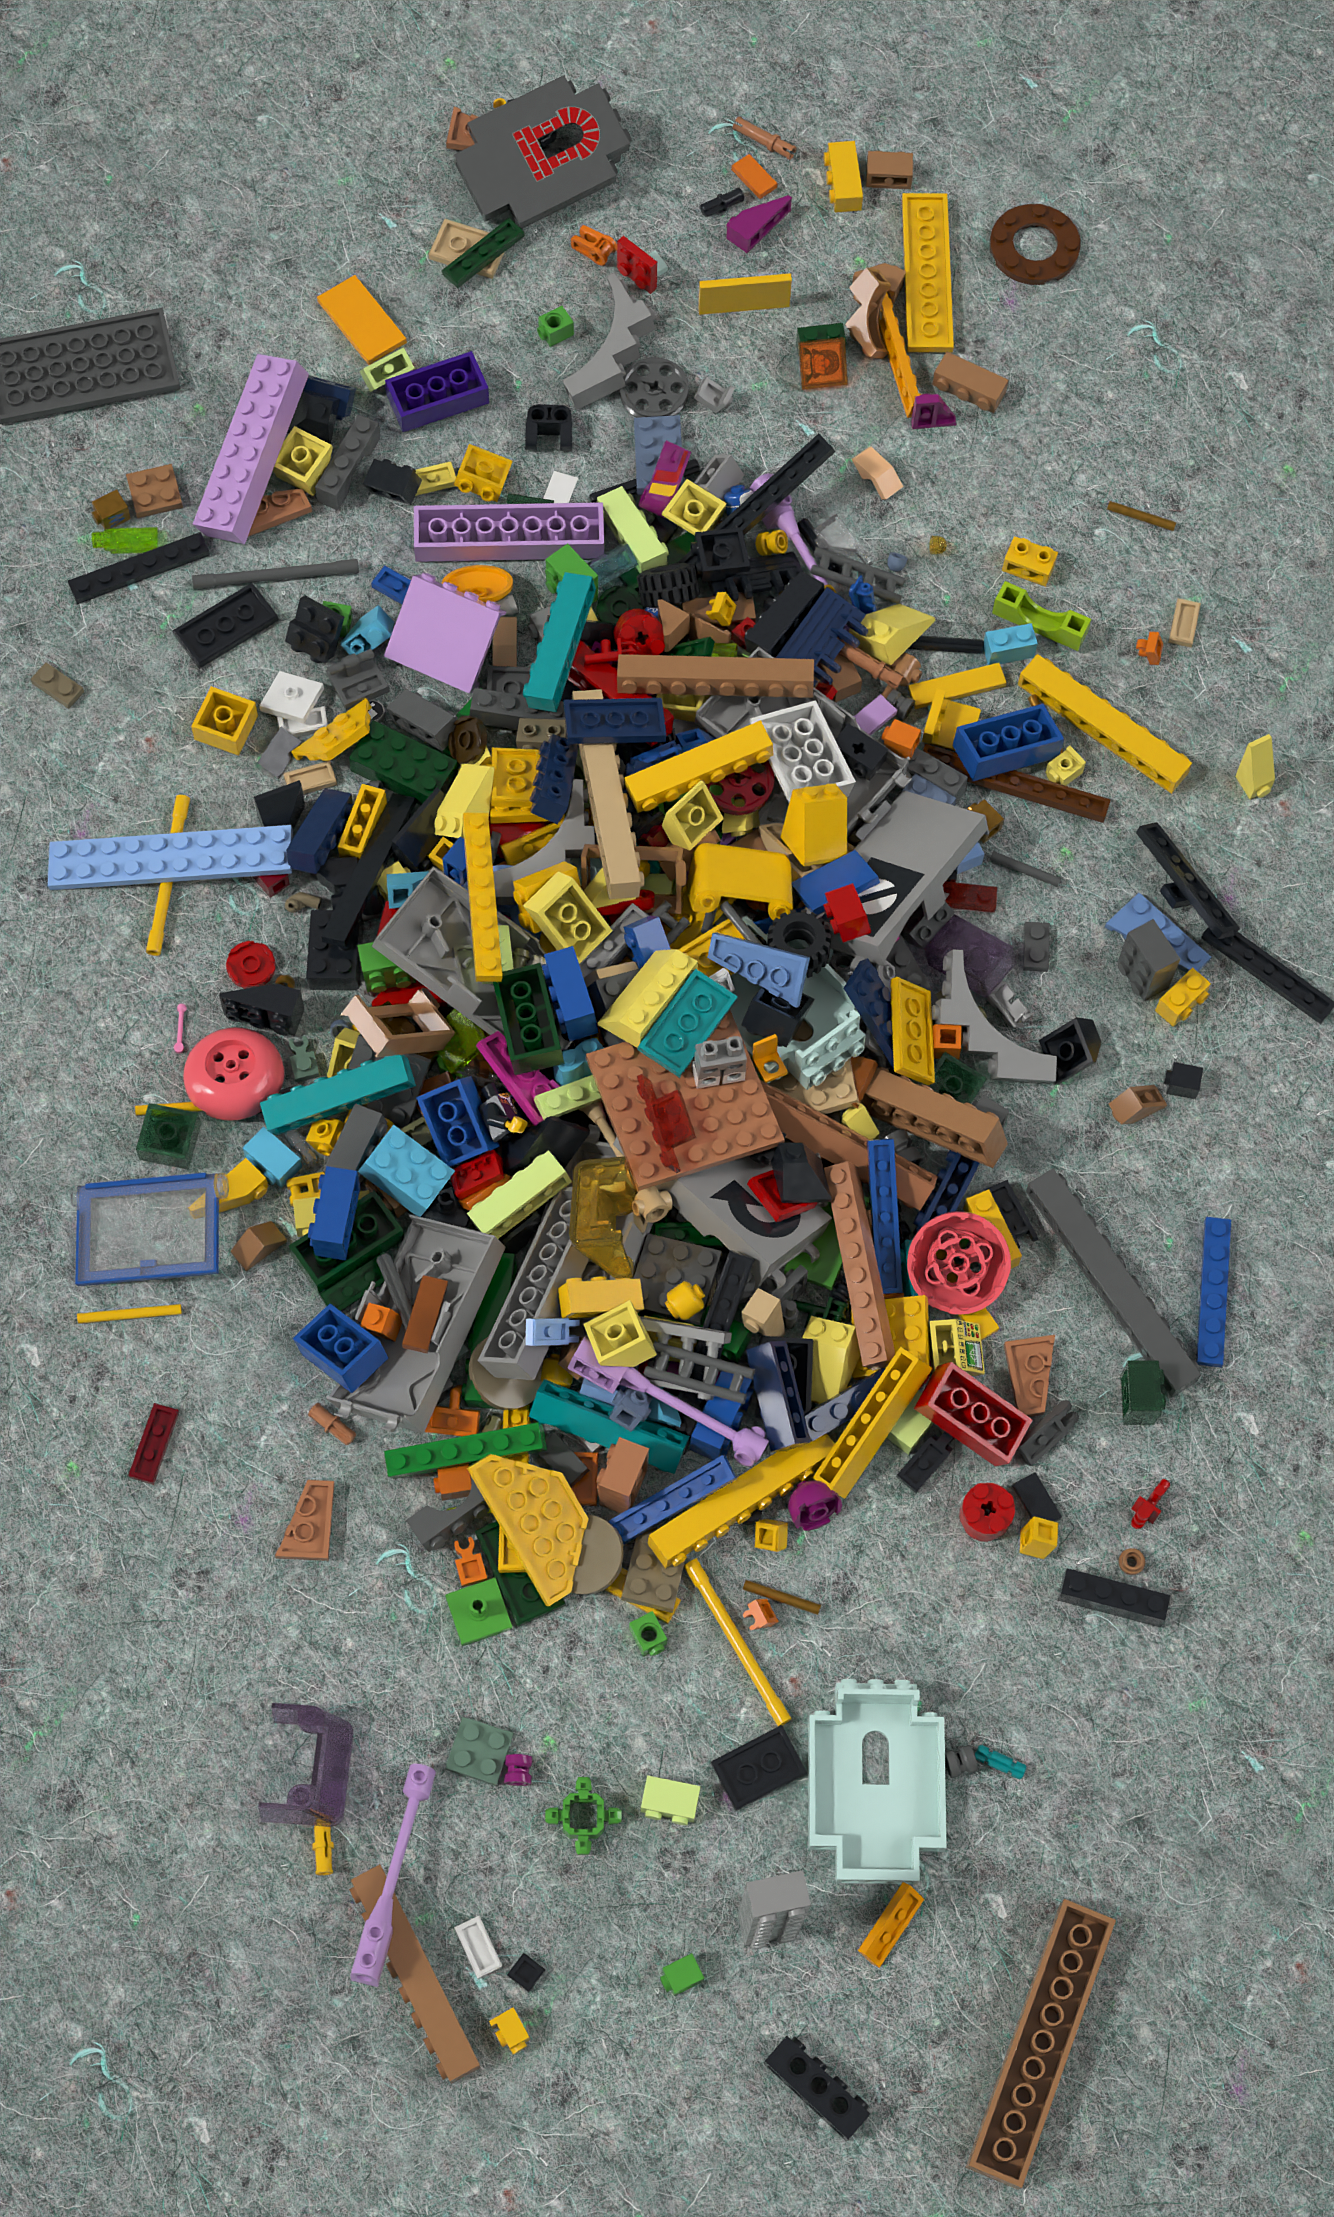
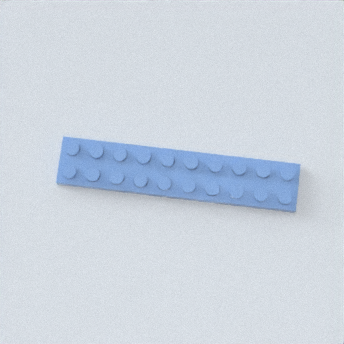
(169, 857)

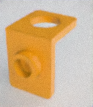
(764, 1052)

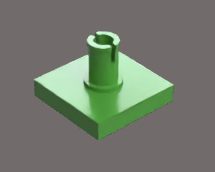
(478, 1611)

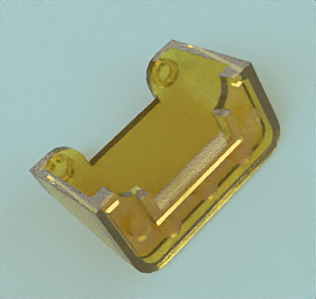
(599, 1194)

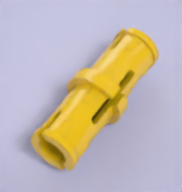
(323, 1850)

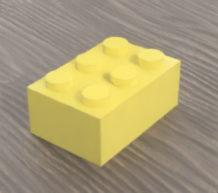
(567, 916)

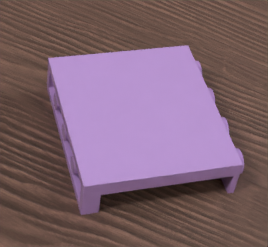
(443, 632)

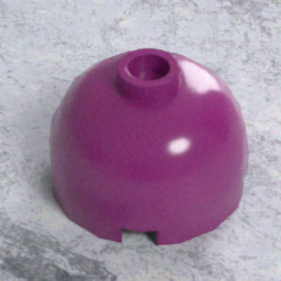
(813, 1504)

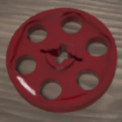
(744, 790)

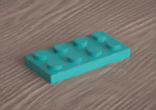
(687, 1022)

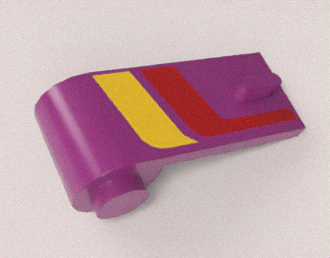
(665, 478)

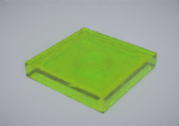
(462, 1046)

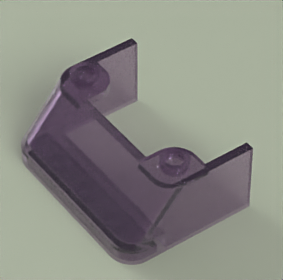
(325, 1798)

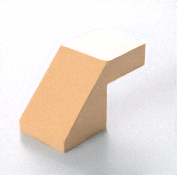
(875, 467)
(505, 642)

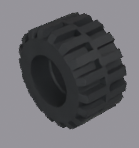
(670, 583)
(806, 928)

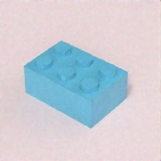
(406, 1171)

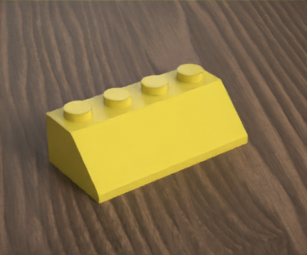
(648, 995)

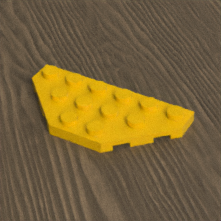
(537, 1518)

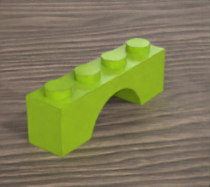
(1017, 607)

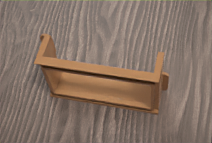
(646, 853)
(422, 1009)

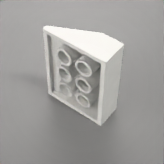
(805, 749)

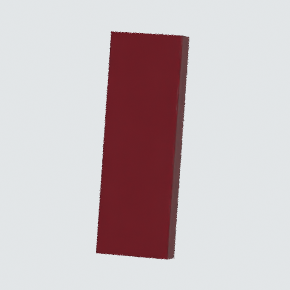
(153, 1443)

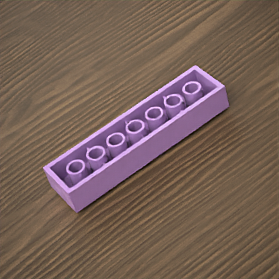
(250, 448)
(507, 531)

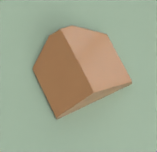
(702, 629)

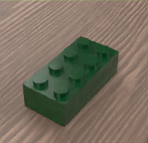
(402, 763)
(528, 1019)
(372, 1233)

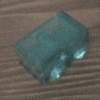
(613, 563)

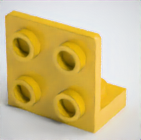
(945, 718)

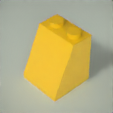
(816, 824)

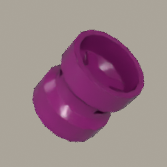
(518, 1770)

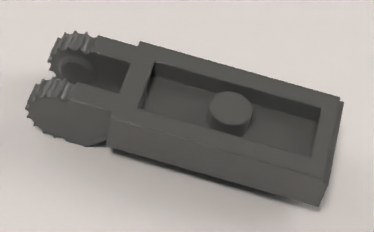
(1047, 1432)

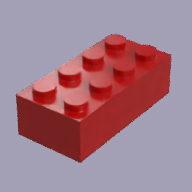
(973, 1414)

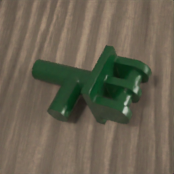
(826, 1312)

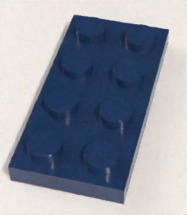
(614, 720)
(873, 1004)

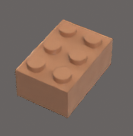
(624, 1475)

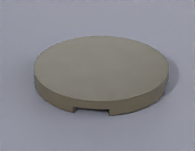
(501, 1392)
(599, 1557)

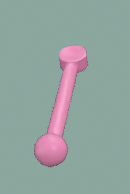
(178, 1047)

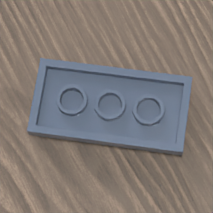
(649, 440)

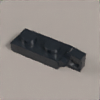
(926, 1461)

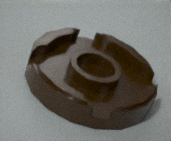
(468, 740)

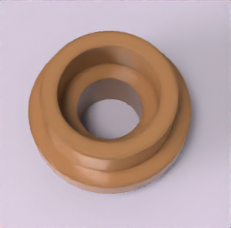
(1137, 1556)

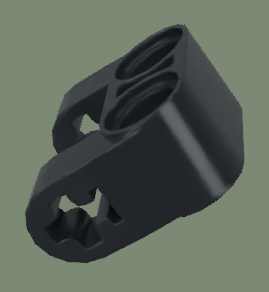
(548, 425)

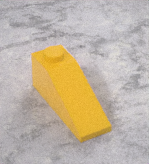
(244, 1186)

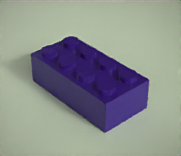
(437, 391)

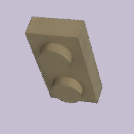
(57, 685)

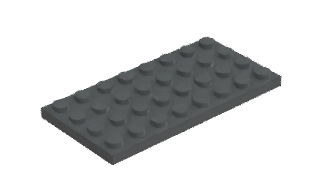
(85, 365)

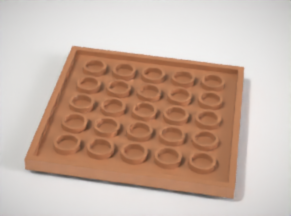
(726, 1118)

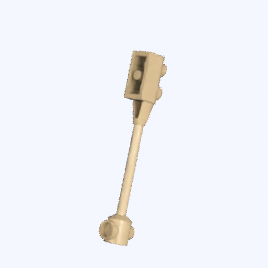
(647, 1202)

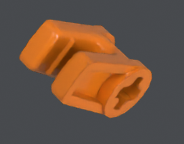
(594, 245)

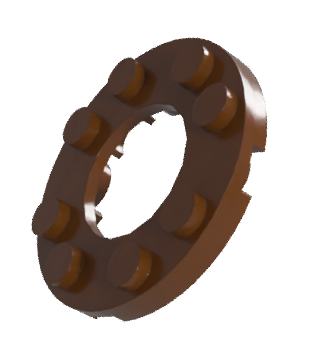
(1027, 270)

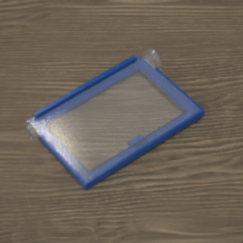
(148, 1228)

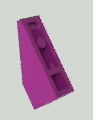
(756, 222)

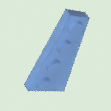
(1140, 911)
(769, 967)

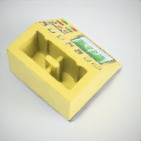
(956, 1343)

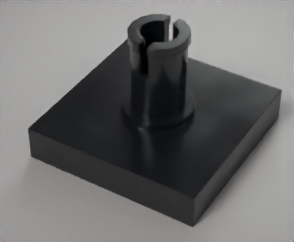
(447, 1209)

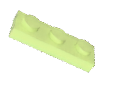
(568, 1098)

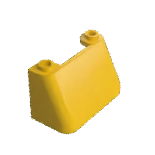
(739, 874)

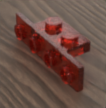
(669, 1120)

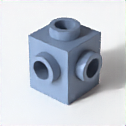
(634, 1404)

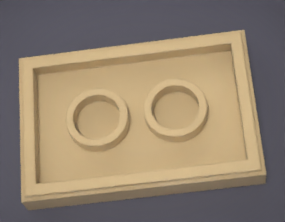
(454, 240)

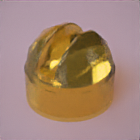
(937, 545)

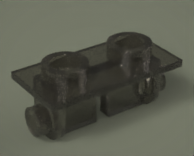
(480, 1078)

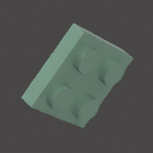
(479, 1751)

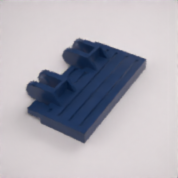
(819, 632)

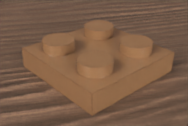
(154, 490)

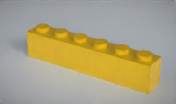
(704, 763)
(872, 1422)

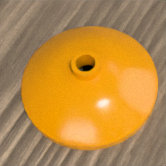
(484, 580)

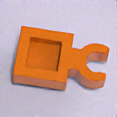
(470, 1566)

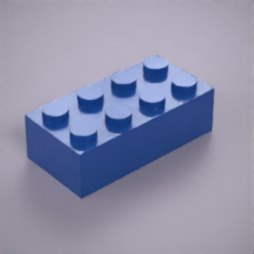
(1008, 742)

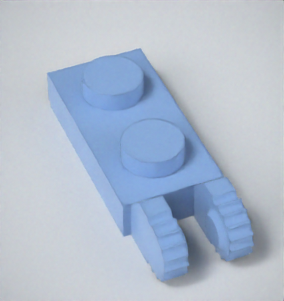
(550, 1331)

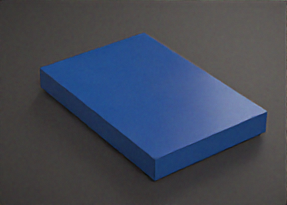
(834, 875)

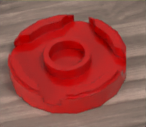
(250, 964)

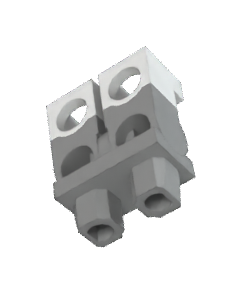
(717, 1060)

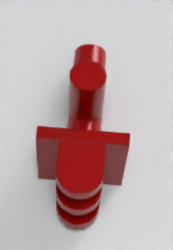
(624, 648)
(1146, 1509)

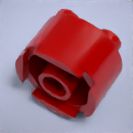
(642, 621)
(1001, 1509)

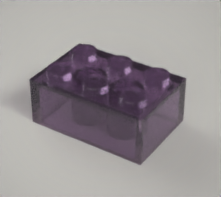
(984, 955)

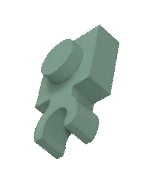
(304, 1062)

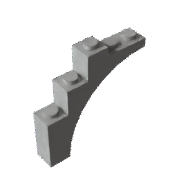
(605, 370)
(564, 845)
(979, 1037)

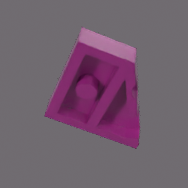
(931, 412)

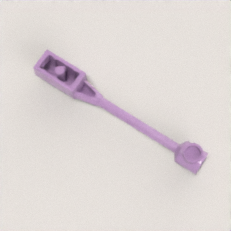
(783, 517)
(746, 1443)
(378, 1928)

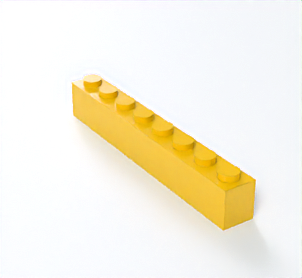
(1105, 723)
(737, 1500)

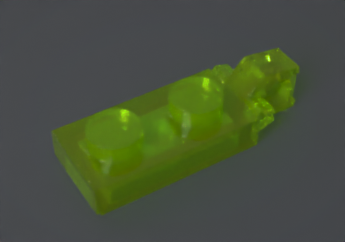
(126, 540)

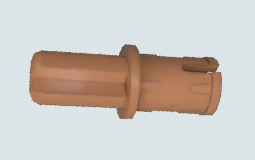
(332, 1424)

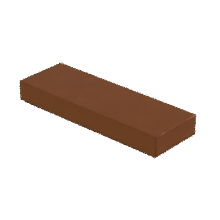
(425, 1314)

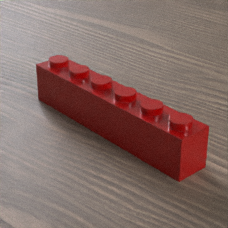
(604, 677)

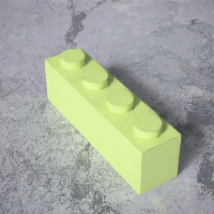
(631, 528)
(520, 1196)

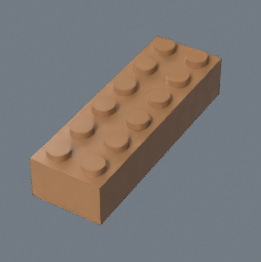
(935, 1117)

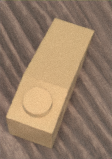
(764, 1314)

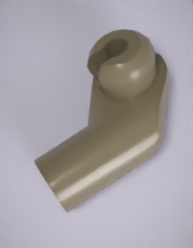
(301, 901)

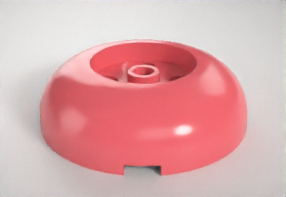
(236, 1096)
(972, 1289)

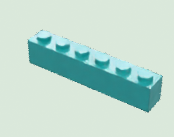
(559, 642)
(337, 1093)
(590, 1420)

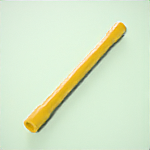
(156, 933)
(772, 1702)

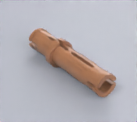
(772, 142)
(873, 666)

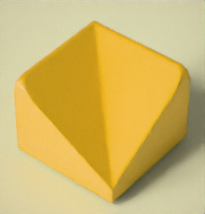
(771, 1535)

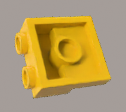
(482, 473)

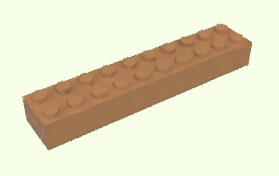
(1040, 2044)

